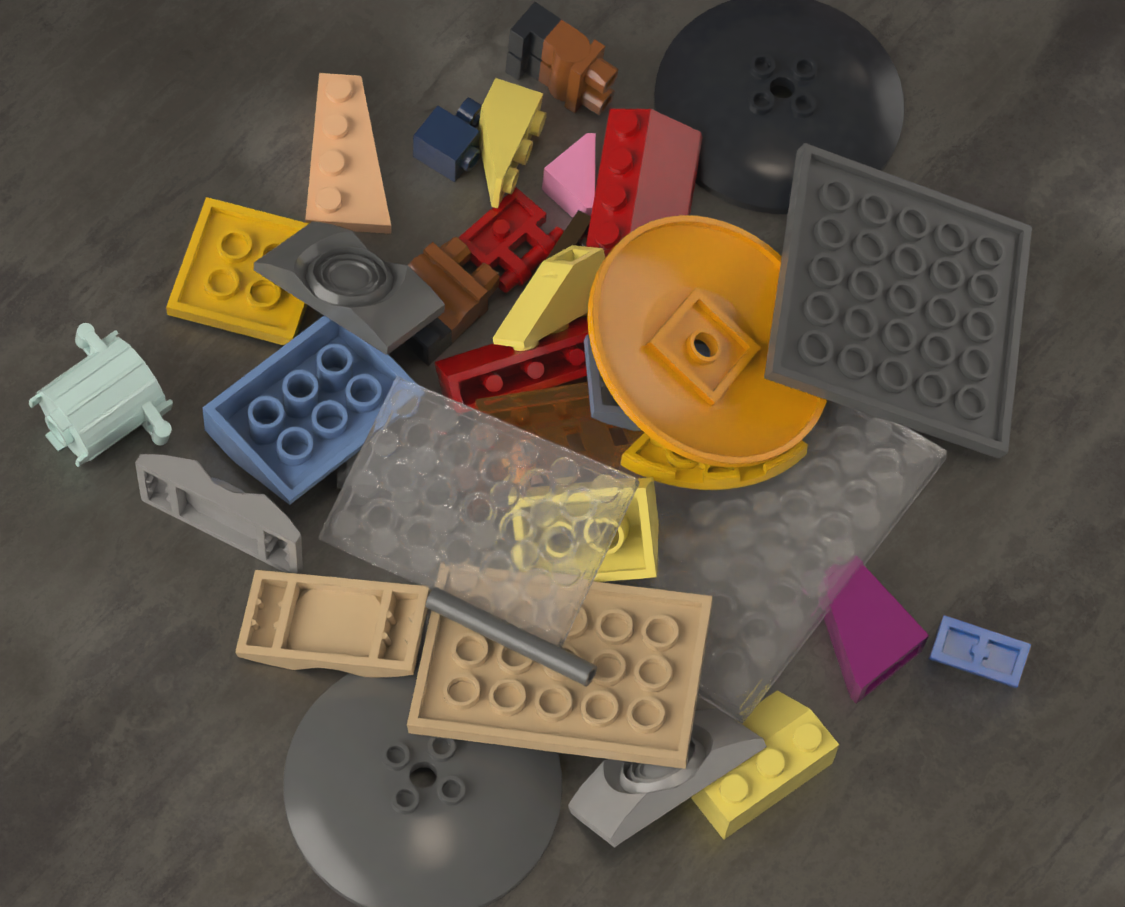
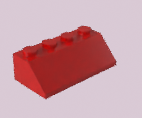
(642, 174)

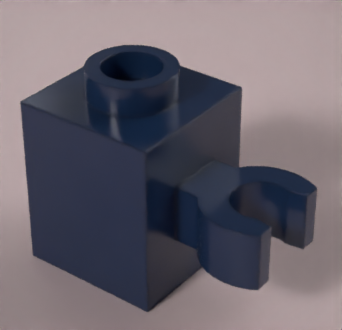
(450, 141)

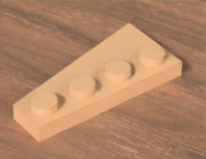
(344, 162)

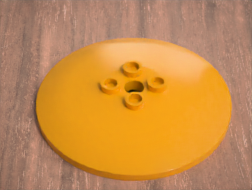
(707, 284)

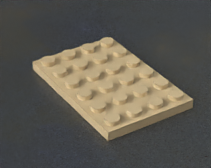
(634, 709)

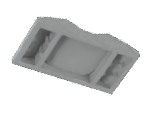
(220, 509)
(631, 795)

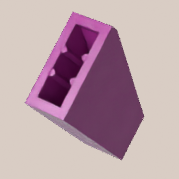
(871, 634)

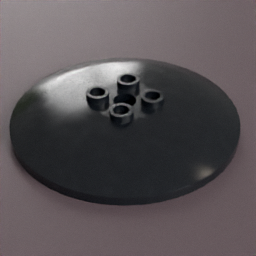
(721, 82)

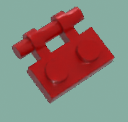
(503, 230)

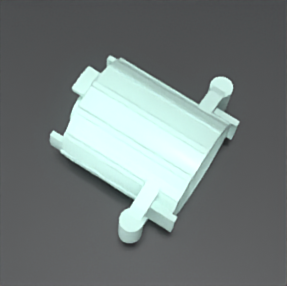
(102, 398)

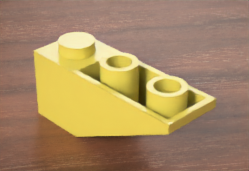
(505, 127)
(552, 298)

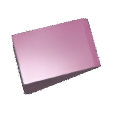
(571, 177)

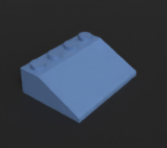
(303, 408)

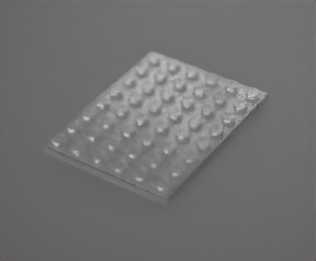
(785, 545)

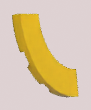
(653, 460)

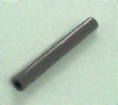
(511, 637)

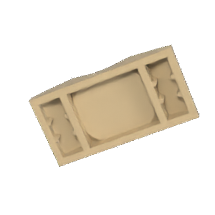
(333, 624)

